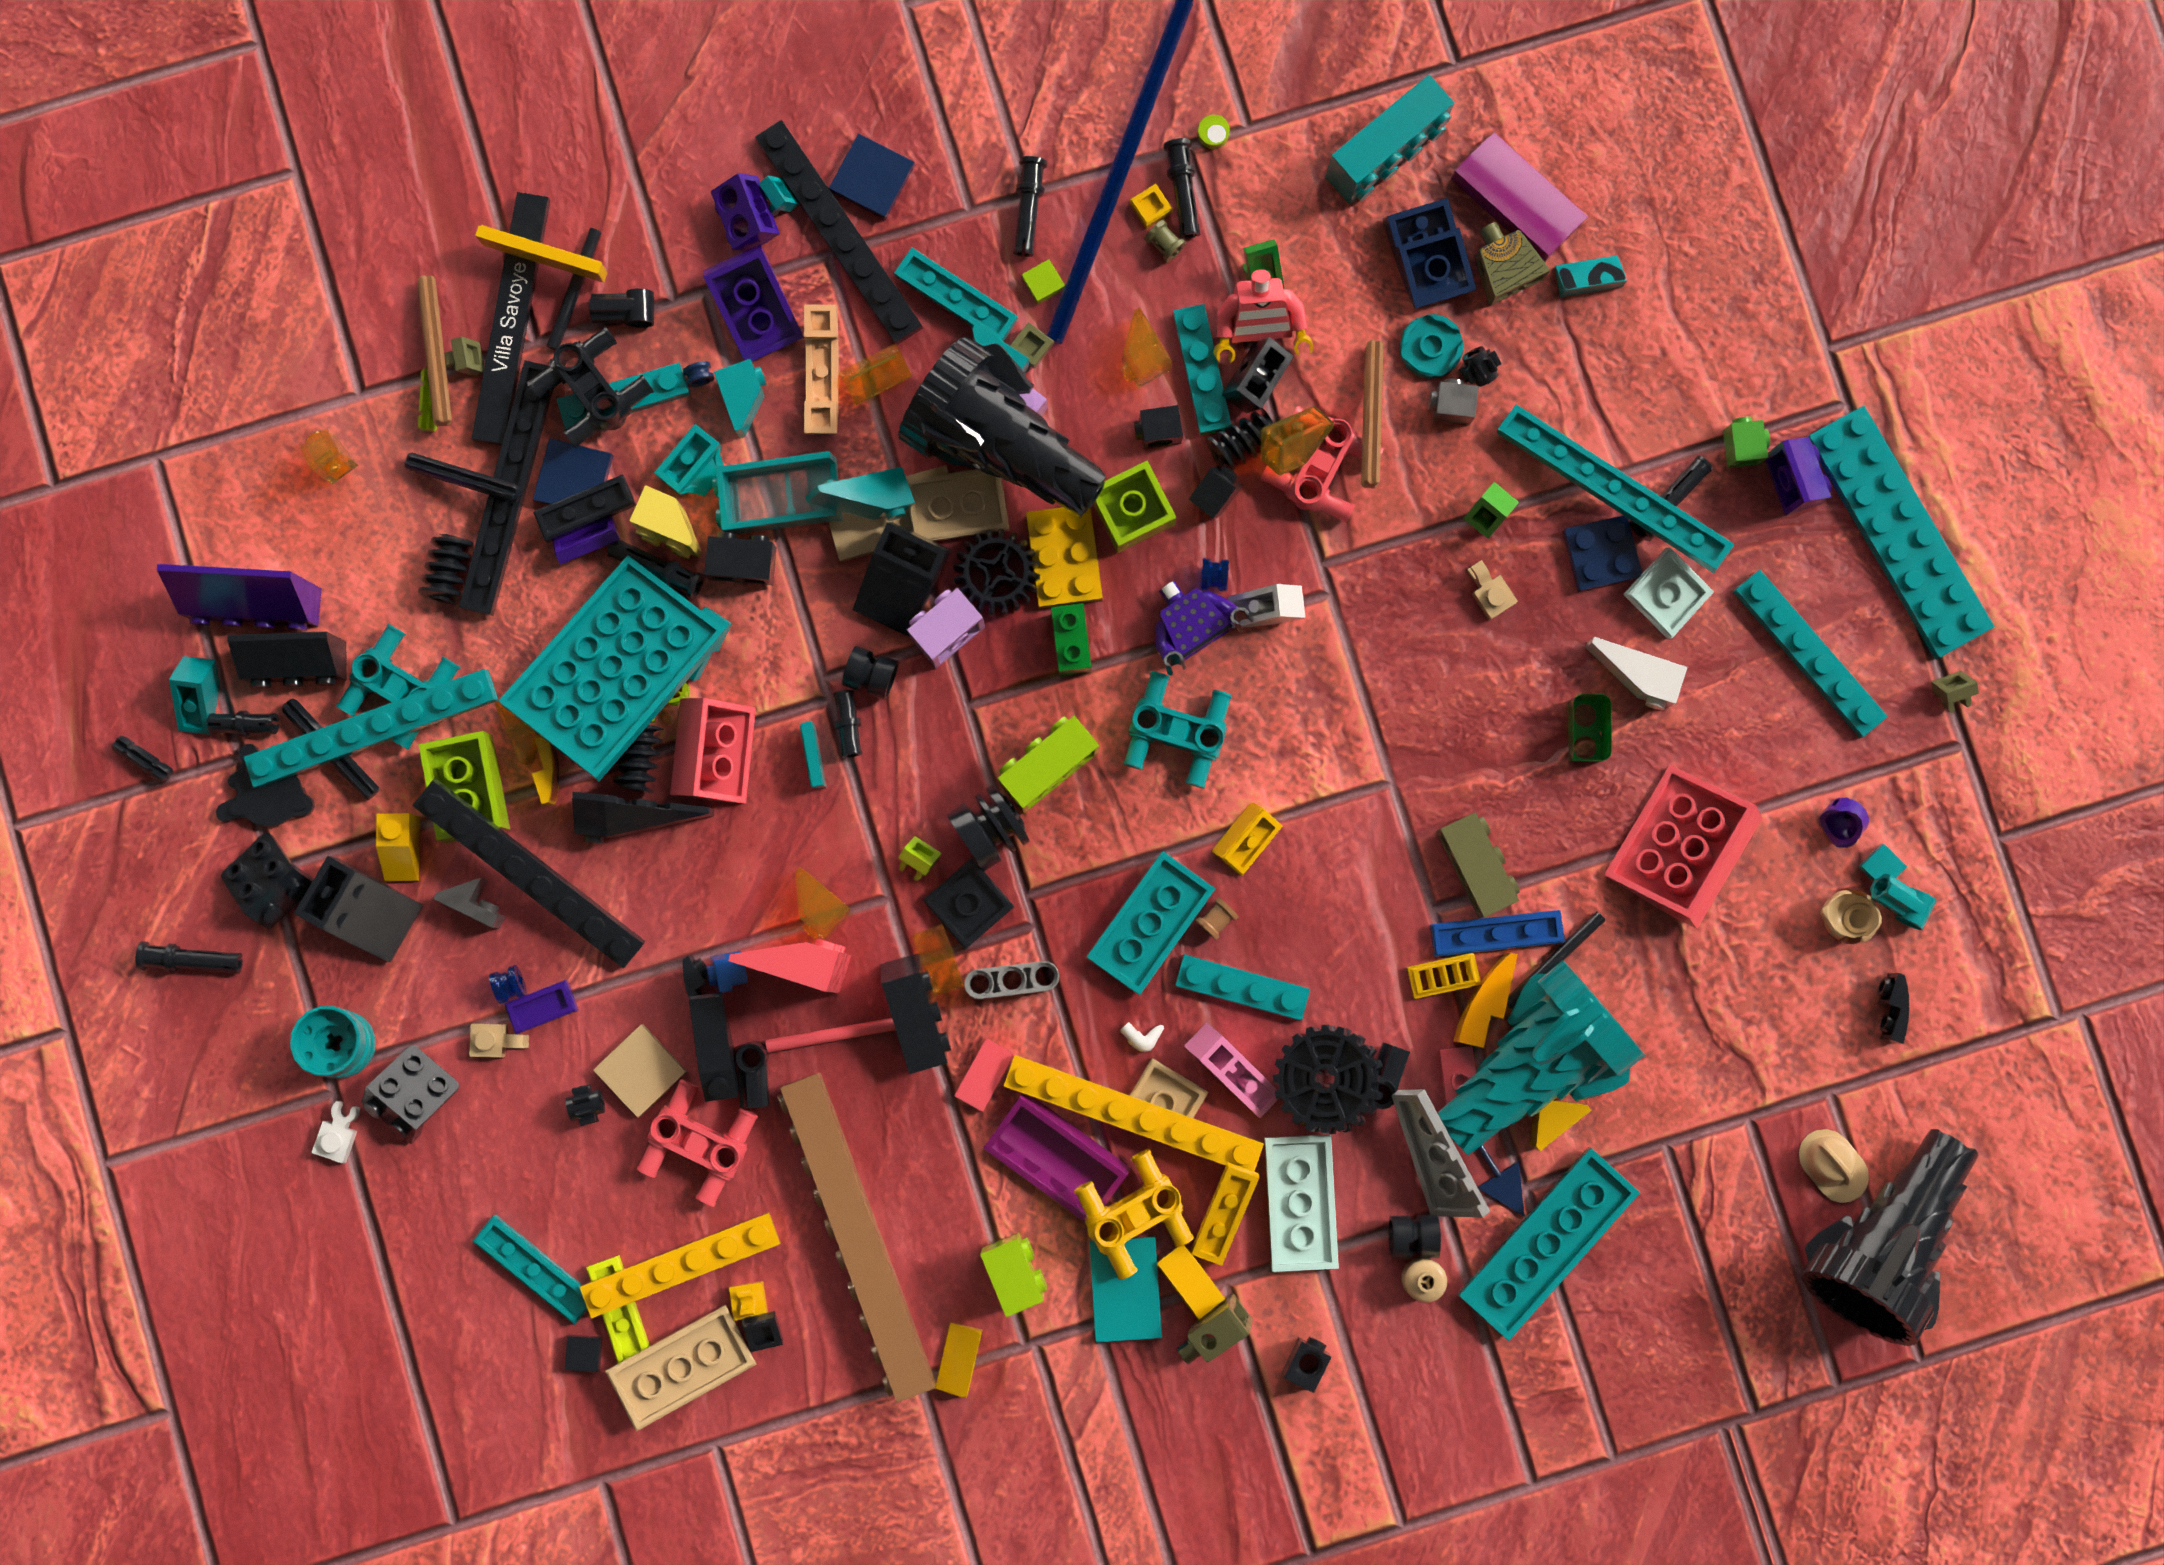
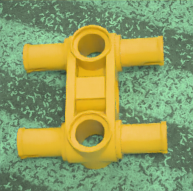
(1134, 1214)

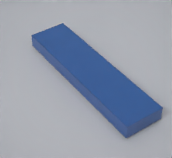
(1497, 933)

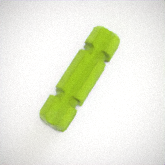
(425, 420)

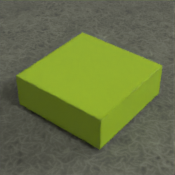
(1043, 281)

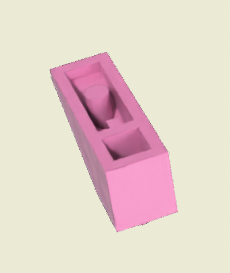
(1232, 1069)

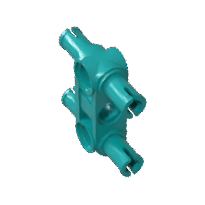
(389, 679)
(1177, 729)

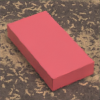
(984, 1074)

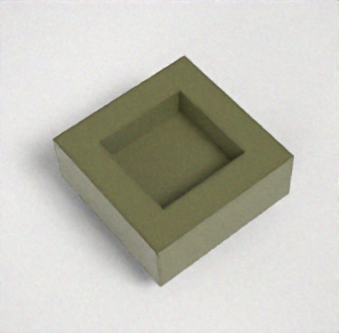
(1032, 344)

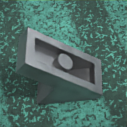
(465, 898)

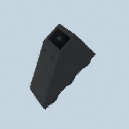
(900, 577)
(358, 908)

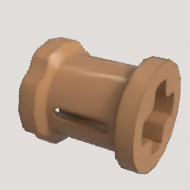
(1217, 918)

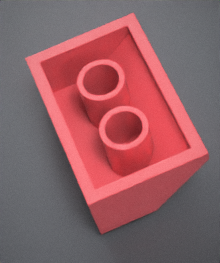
(712, 750)

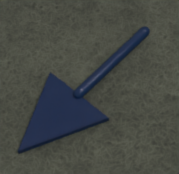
(1504, 1185)

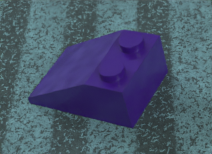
(752, 303)

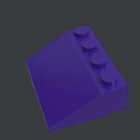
(242, 596)

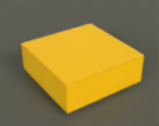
(1150, 206)

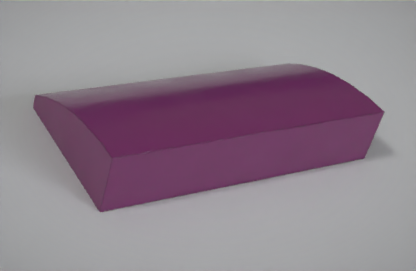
(1518, 196)
(1054, 1154)

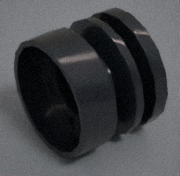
(989, 827)

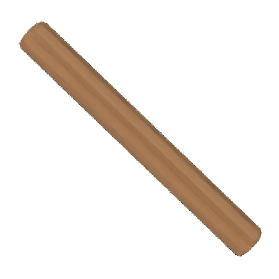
(434, 351)
(1372, 414)

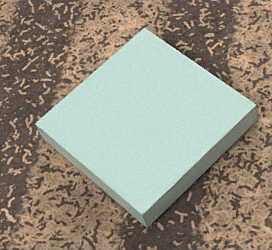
(1668, 593)

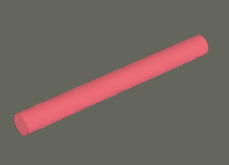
(830, 1035)

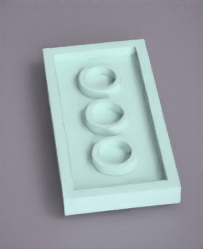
(1301, 1203)

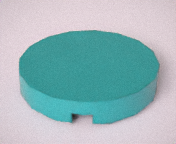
(1431, 346)

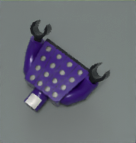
(1193, 623)

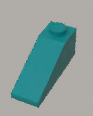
(867, 495)

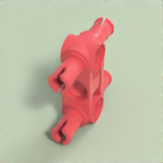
(1319, 473)
(697, 1142)

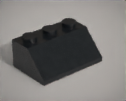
(289, 658)

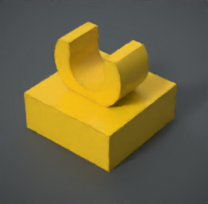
(748, 1300)

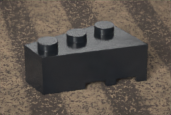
(914, 1013)

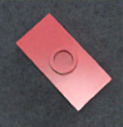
(1456, 1069)

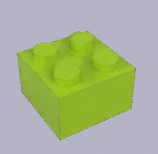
(1134, 507)
(1013, 1274)

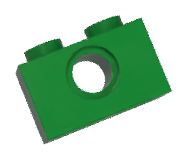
(1071, 639)

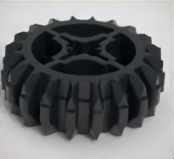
(983, 565)

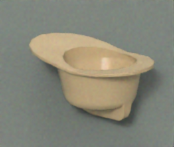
(1834, 1165)

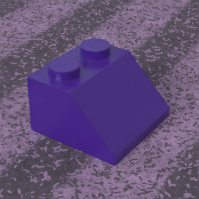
(1798, 475)

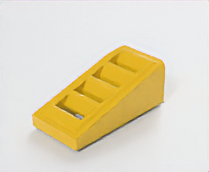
(1471, 968)

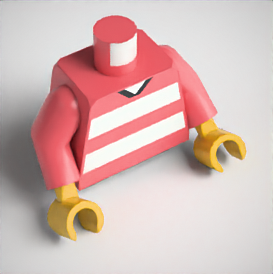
(1260, 311)

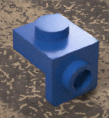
(725, 973)

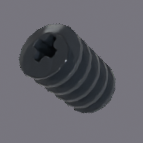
(1239, 440)
(444, 568)
(638, 762)

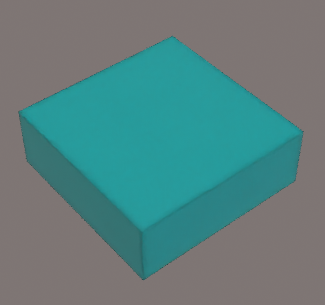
(1882, 862)

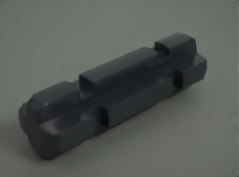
(142, 759)

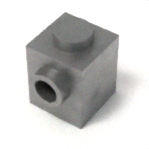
(1454, 402)

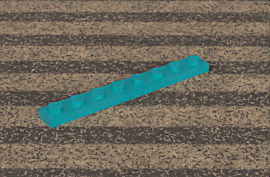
(1615, 489)
(371, 728)

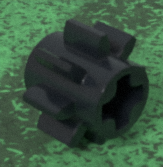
(1480, 366)
(585, 1105)

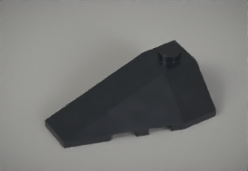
(613, 817)

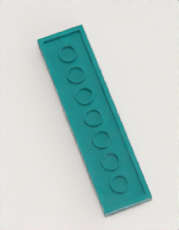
(1900, 533)

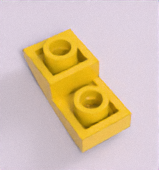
(1191, 1282)

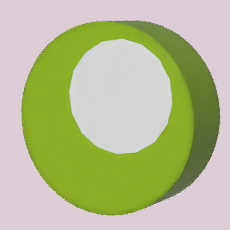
(1213, 131)

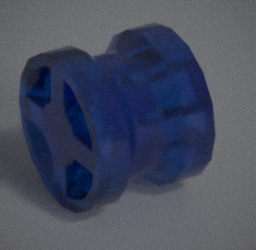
(1214, 574)
(507, 984)

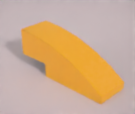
(1486, 1002)

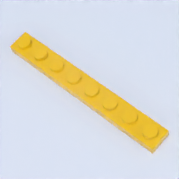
(1132, 1114)

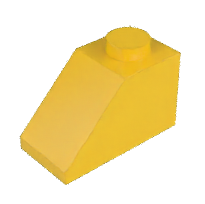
(398, 845)

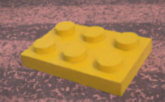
(1066, 557)

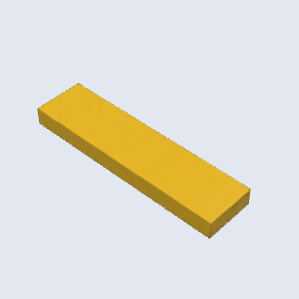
(541, 253)

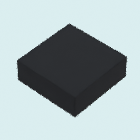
(762, 1331)
(583, 1353)

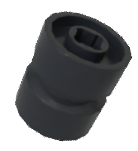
(870, 673)
(1414, 1237)

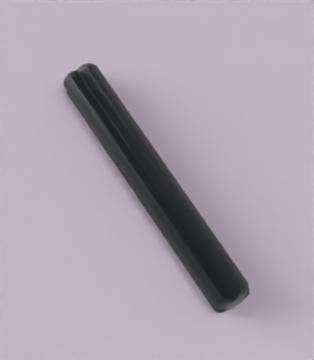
(463, 477)
(345, 766)

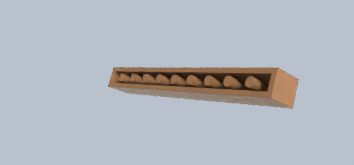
(858, 1238)

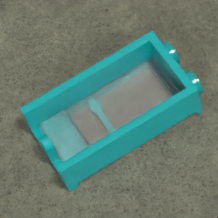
(773, 493)

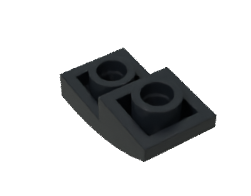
(694, 975)
(1894, 995)

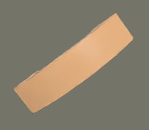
(821, 369)

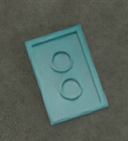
(1127, 1306)

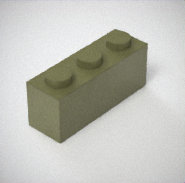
(1479, 865)

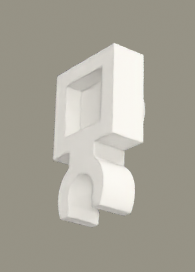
(336, 1137)

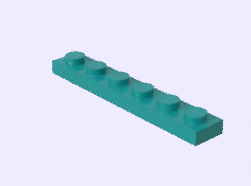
(1810, 654)

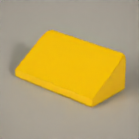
(1247, 838)
(958, 1359)

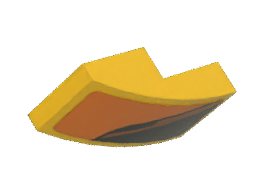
(547, 779)

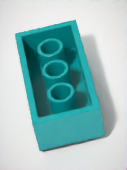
(1390, 140)

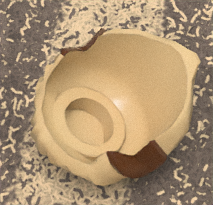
(1851, 916)

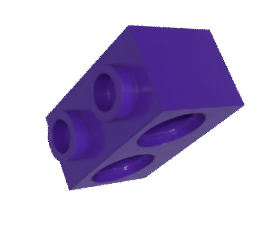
(744, 212)

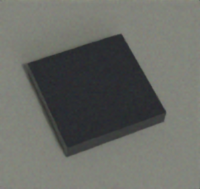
(968, 903)

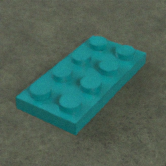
(1151, 923)

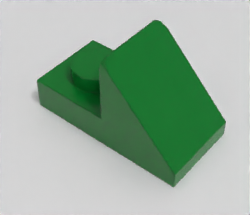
(1263, 257)

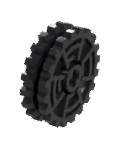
(1324, 1054)

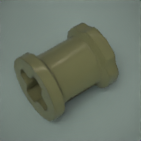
(1165, 241)

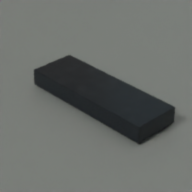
(584, 508)

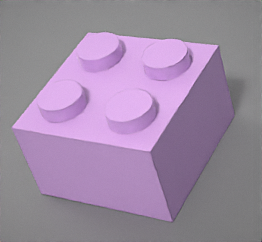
(945, 626)

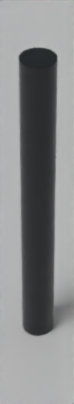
(572, 293)
(1561, 953)

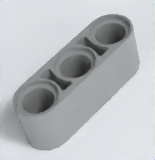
(996, 985)

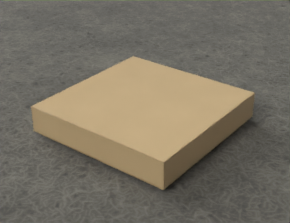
(640, 1070)
(1169, 1090)

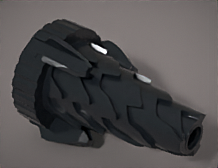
(976, 419)
(1883, 1264)

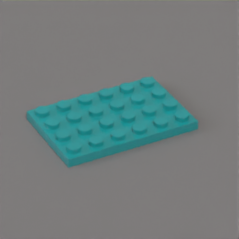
(613, 668)

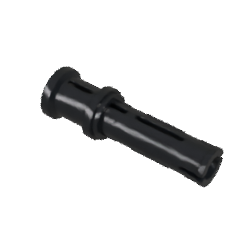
(1181, 174)
(1030, 191)
(1679, 489)
(668, 572)
(174, 958)

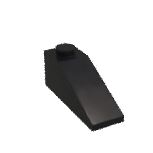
(714, 1047)

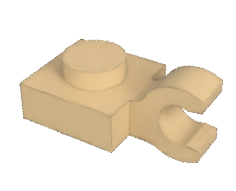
(1493, 595)
(492, 1040)

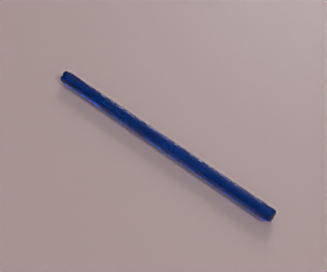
(1119, 170)

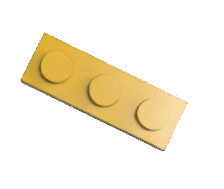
(1224, 1213)

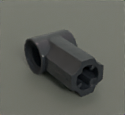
(632, 308)
(1394, 1063)
(753, 1079)

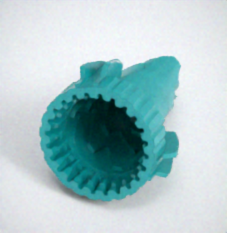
(1557, 1048)

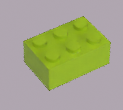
(1048, 763)
(471, 771)

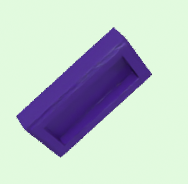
(586, 540)
(541, 1007)

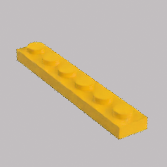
(680, 1265)

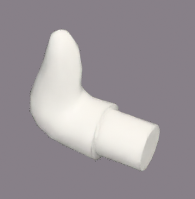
(1141, 1042)

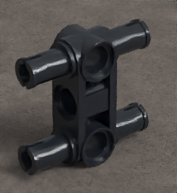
(590, 386)

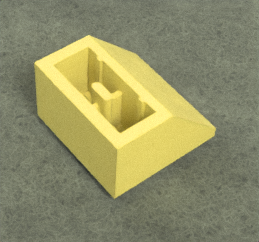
(664, 520)

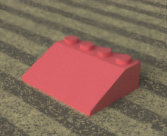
(1684, 845)
(809, 964)

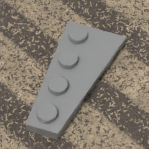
(1438, 1164)

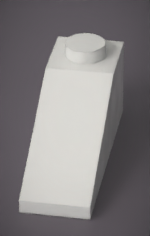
(1643, 674)

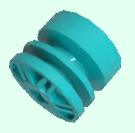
(316, 1036)

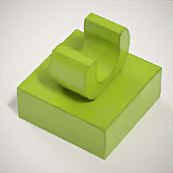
(919, 856)

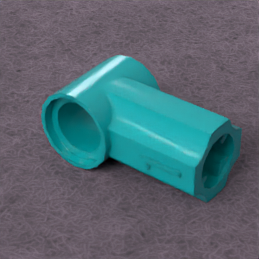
(1909, 904)

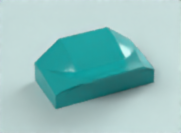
(692, 463)

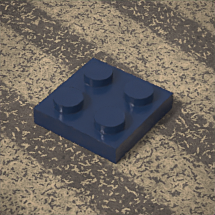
(1602, 553)

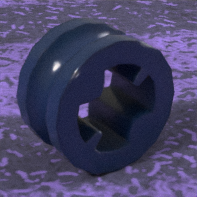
(698, 374)

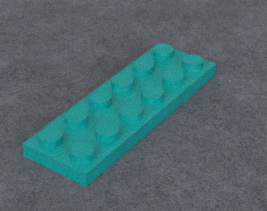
(1548, 1243)

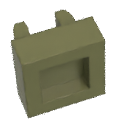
(465, 356)
(1955, 688)

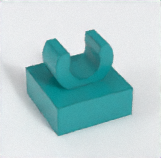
(779, 195)

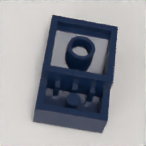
(1429, 253)

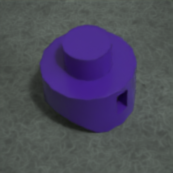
(1844, 821)

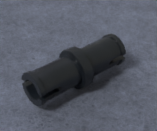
(243, 723)
(847, 723)

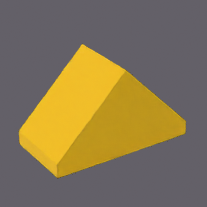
(1554, 1121)

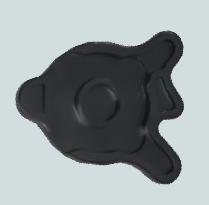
(264, 805)

